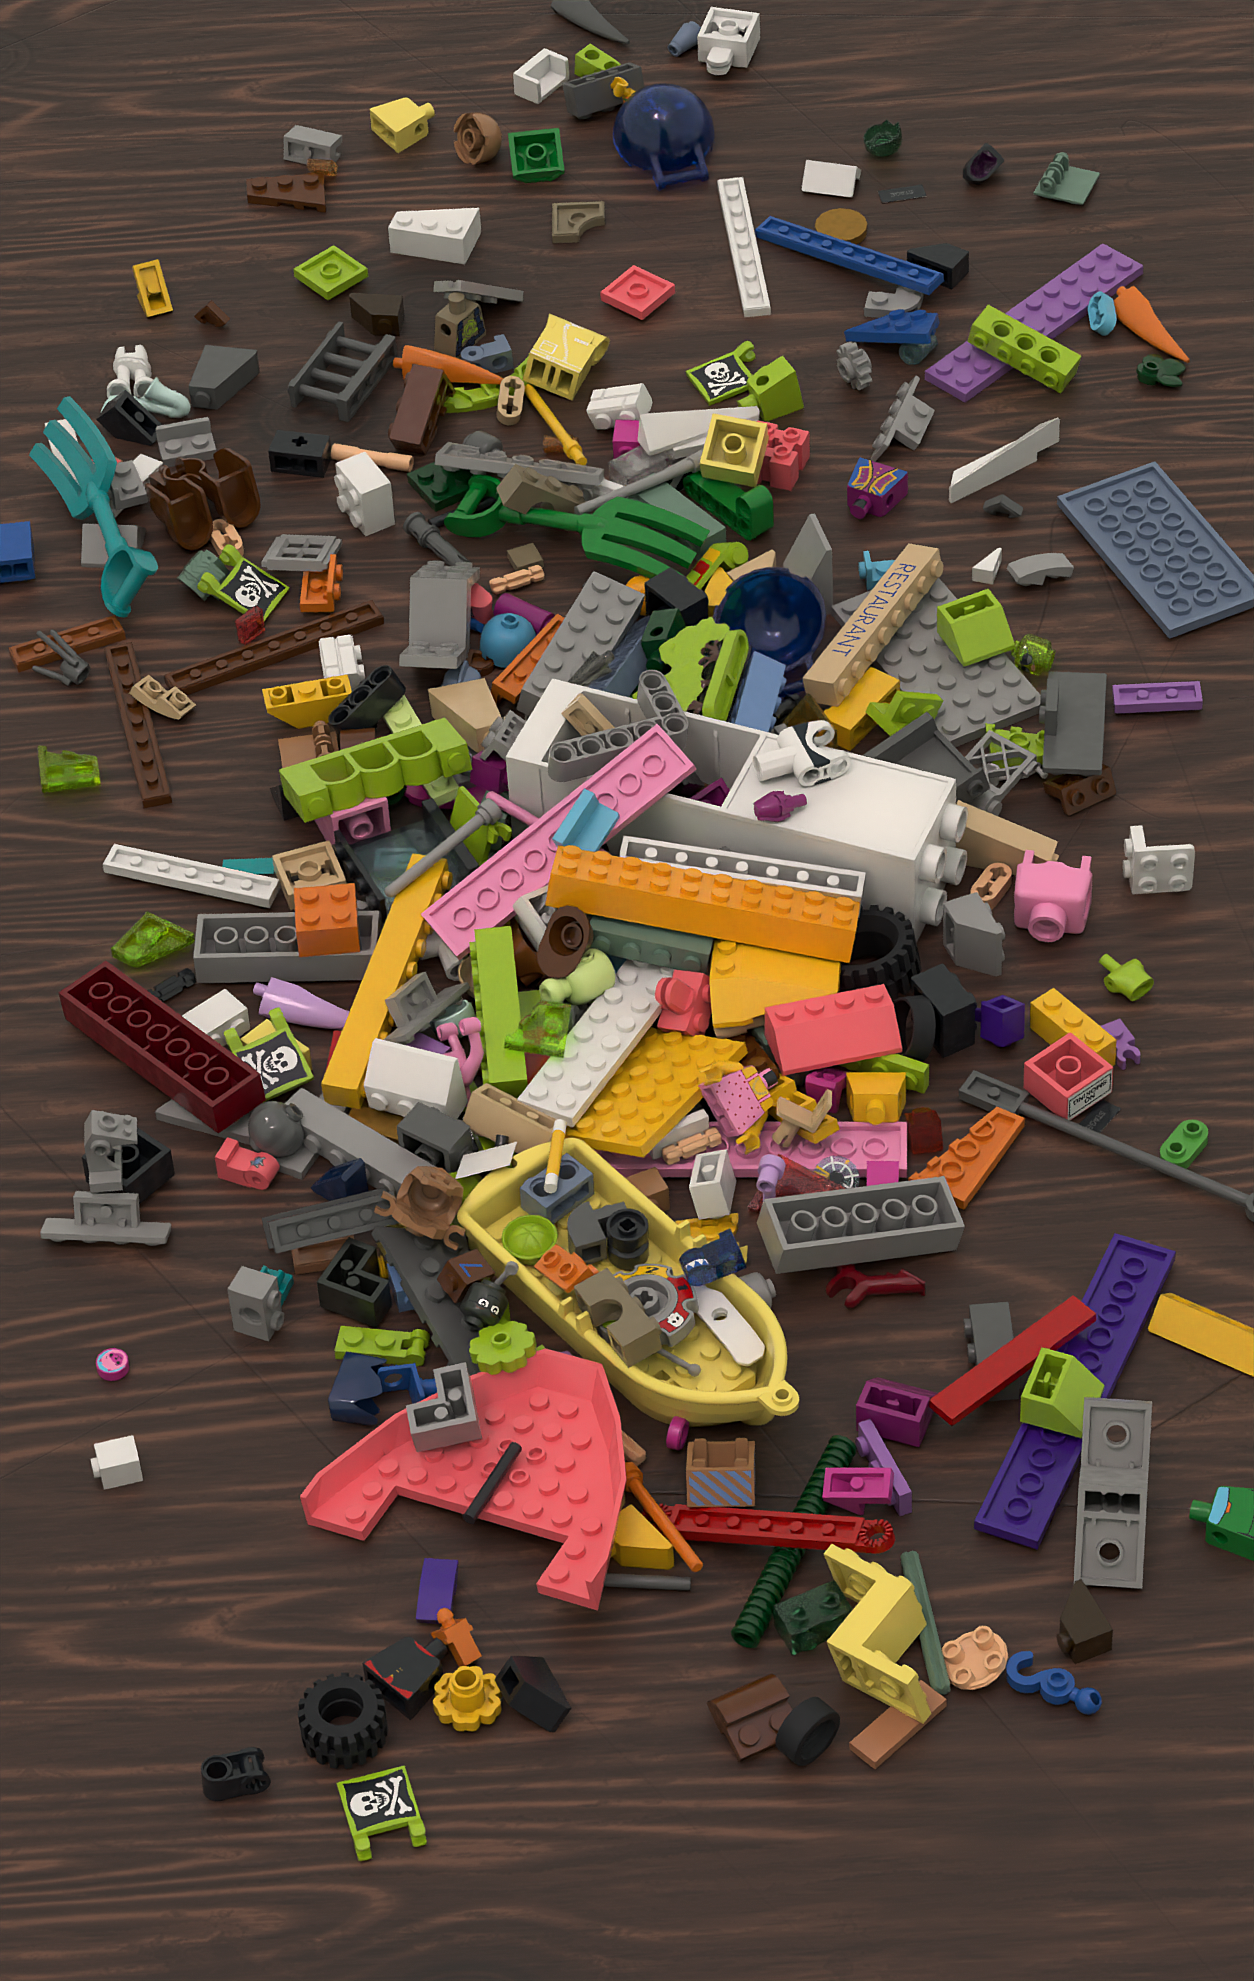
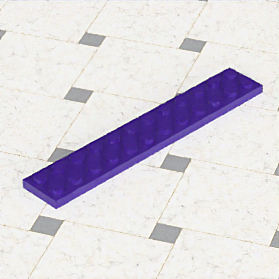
(1042, 1459)

